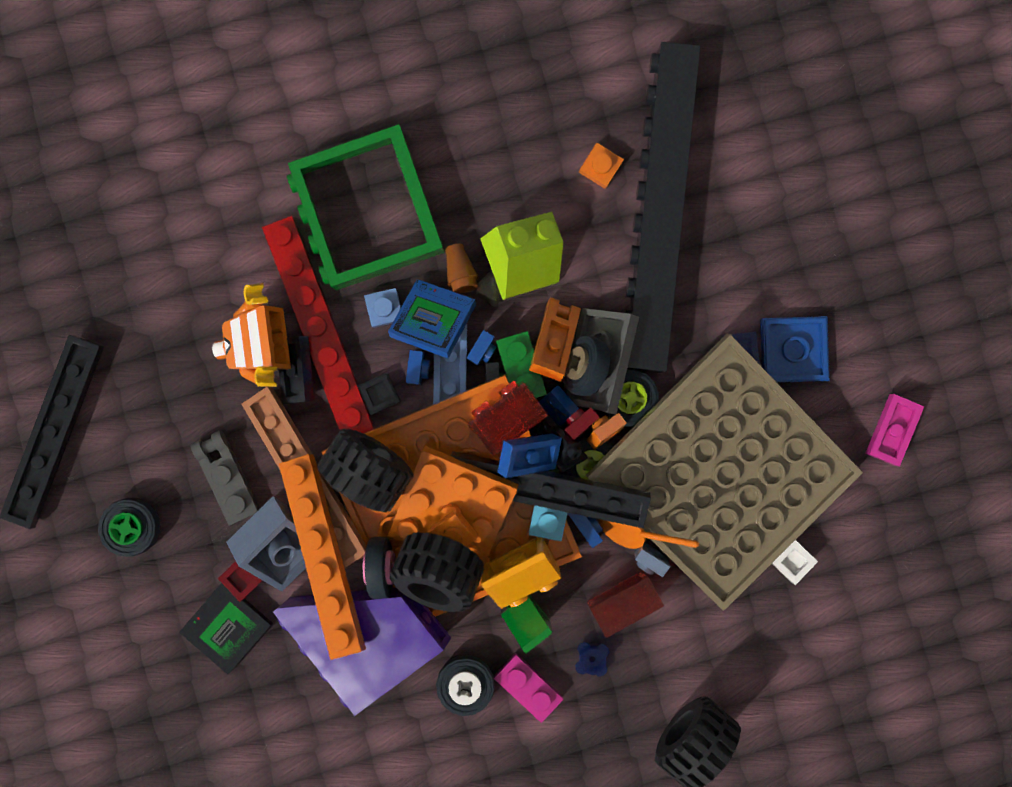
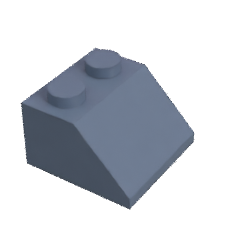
(269, 545)

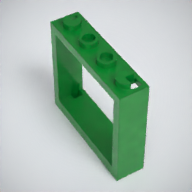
(309, 213)

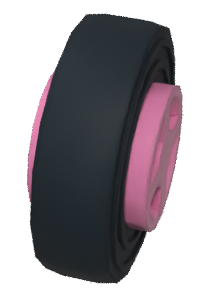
(377, 566)

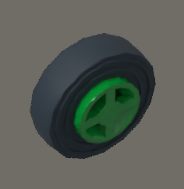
(116, 527)

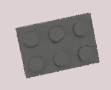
(618, 333)

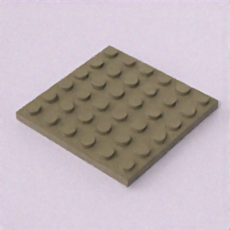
(729, 469)

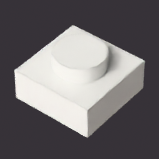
(795, 562)

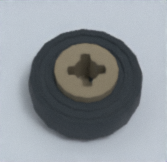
(587, 366)

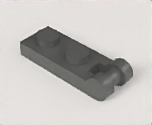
(225, 478)

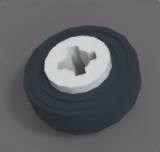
(465, 673)

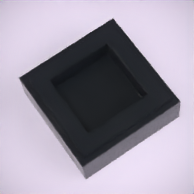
(379, 393)

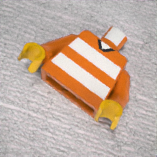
(255, 339)

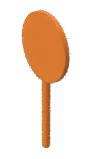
(635, 537)

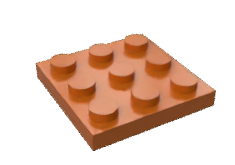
(448, 484)

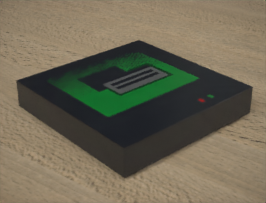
(225, 628)

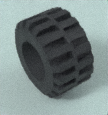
(365, 470)
(437, 572)
(697, 743)

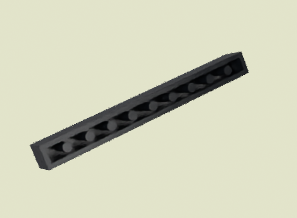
(661, 202)

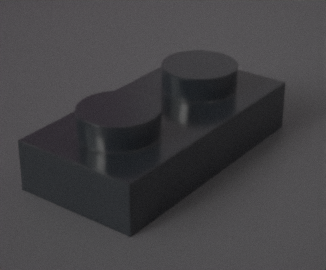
(297, 382)

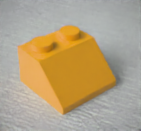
(520, 573)

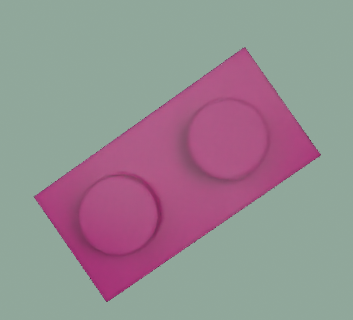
(894, 430)
(528, 687)

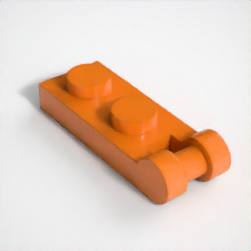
(555, 340)

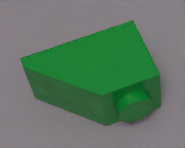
(527, 623)

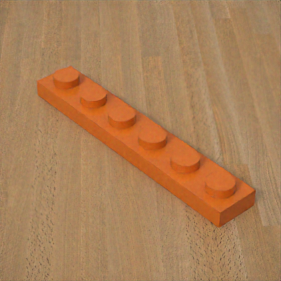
(322, 557)

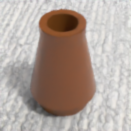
(460, 271)

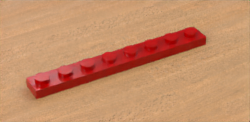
(318, 324)

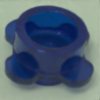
(597, 667)

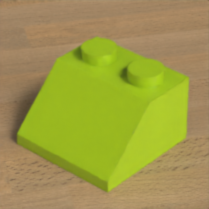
(524, 254)

